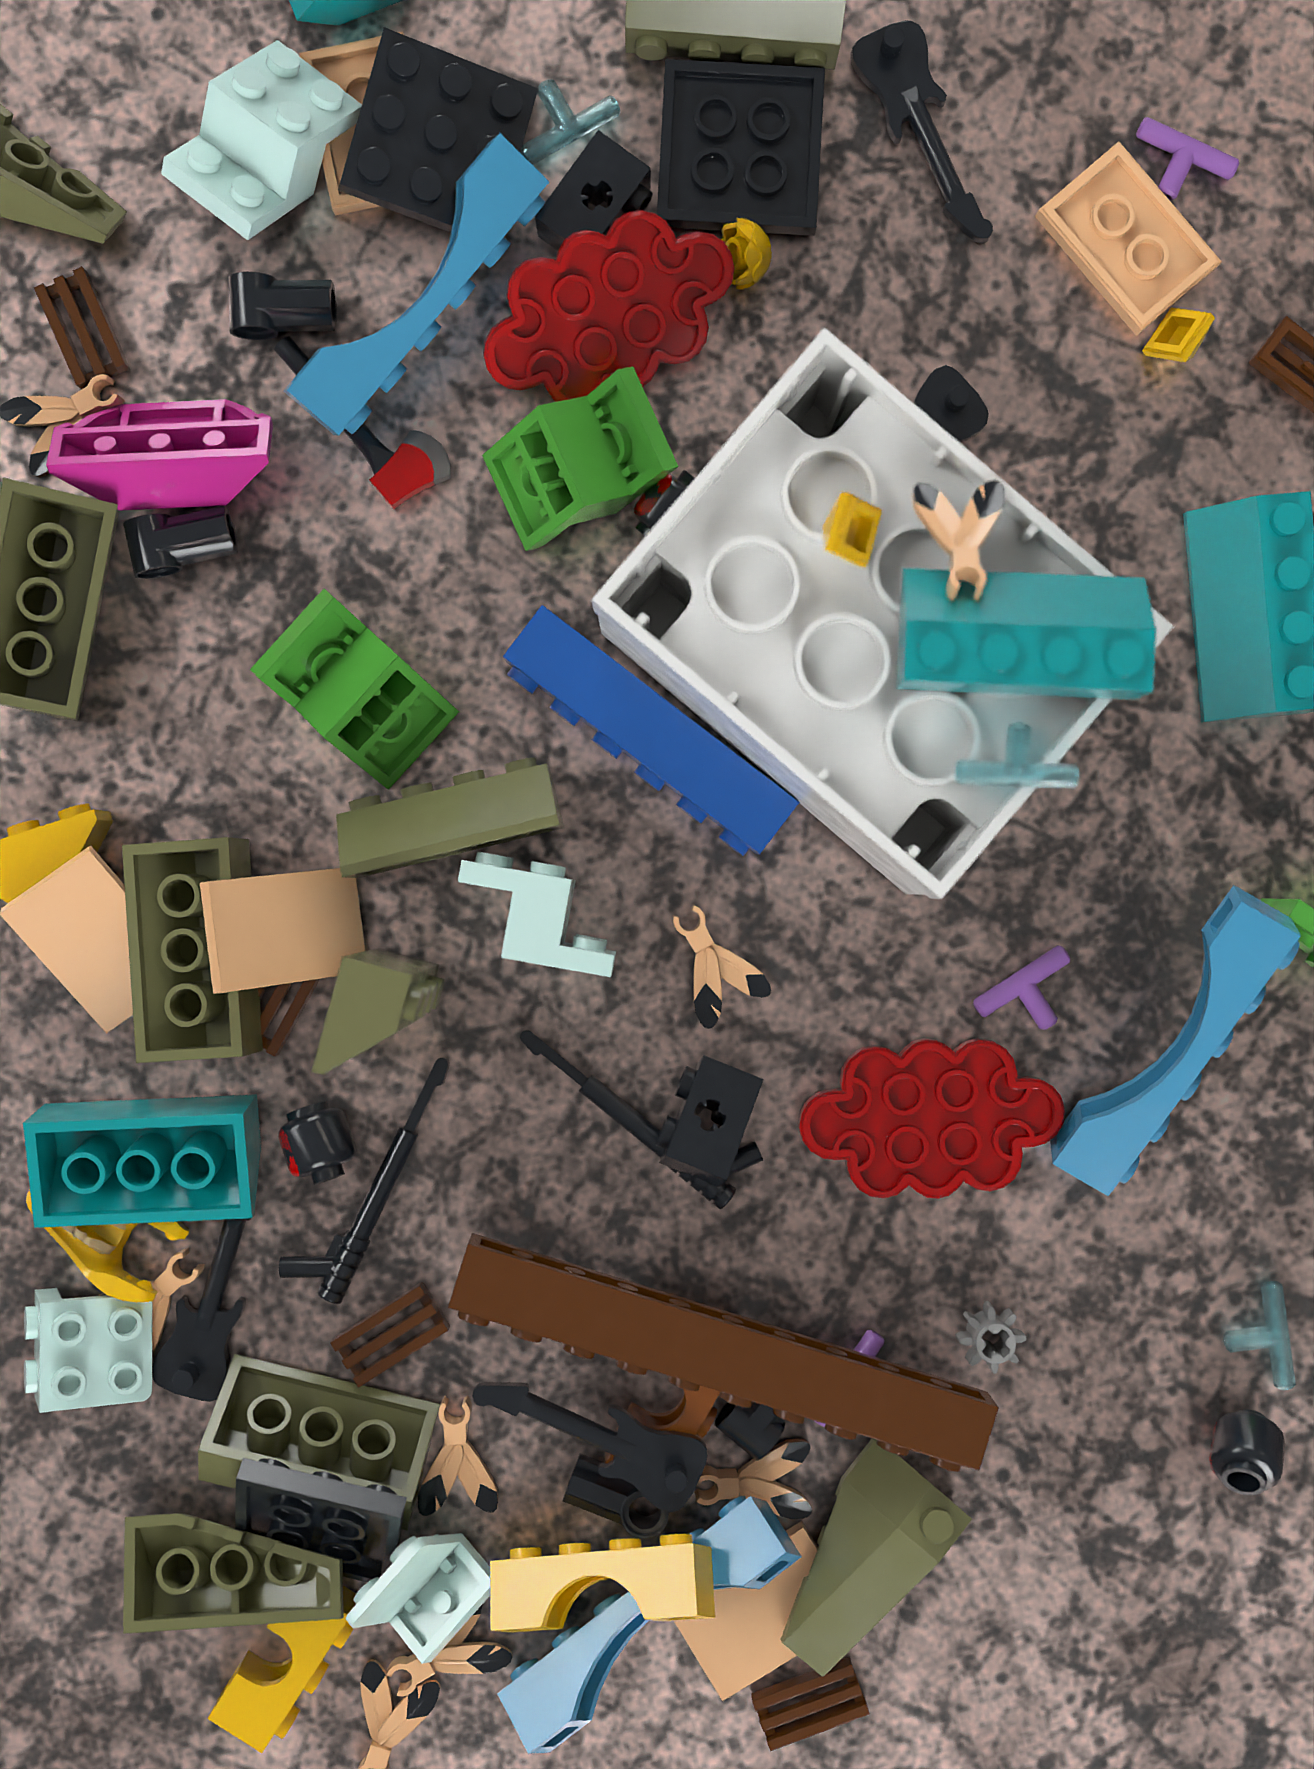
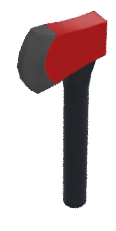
(398, 475)

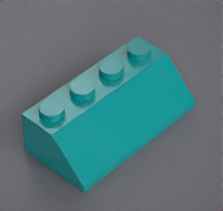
(1253, 605)
(1027, 635)
(143, 1160)

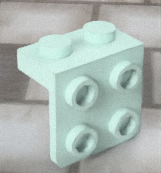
(87, 1351)
(425, 1592)

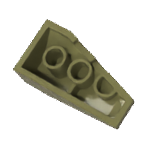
(45, 194)
(874, 1550)
(211, 1575)

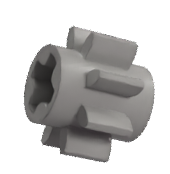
(991, 1353)

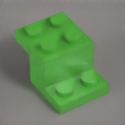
(579, 459)
(354, 689)

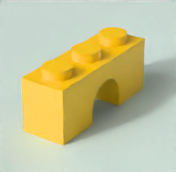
(263, 1693)

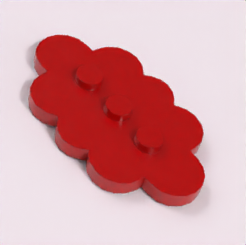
(608, 307)
(931, 1118)

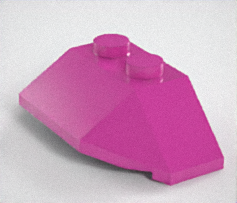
(163, 453)

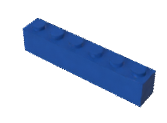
(649, 731)

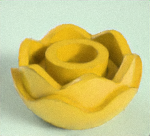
(749, 250)

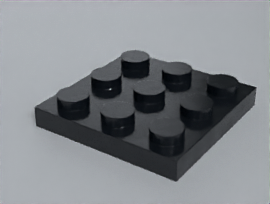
(426, 125)
(740, 145)
(321, 1514)

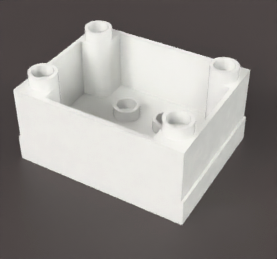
(801, 648)

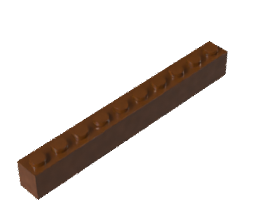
(724, 1353)

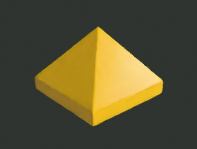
(1179, 335)
(851, 529)

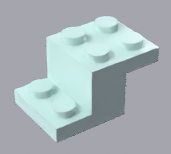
(261, 139)
(539, 915)

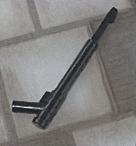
(638, 1124)
(347, 1250)

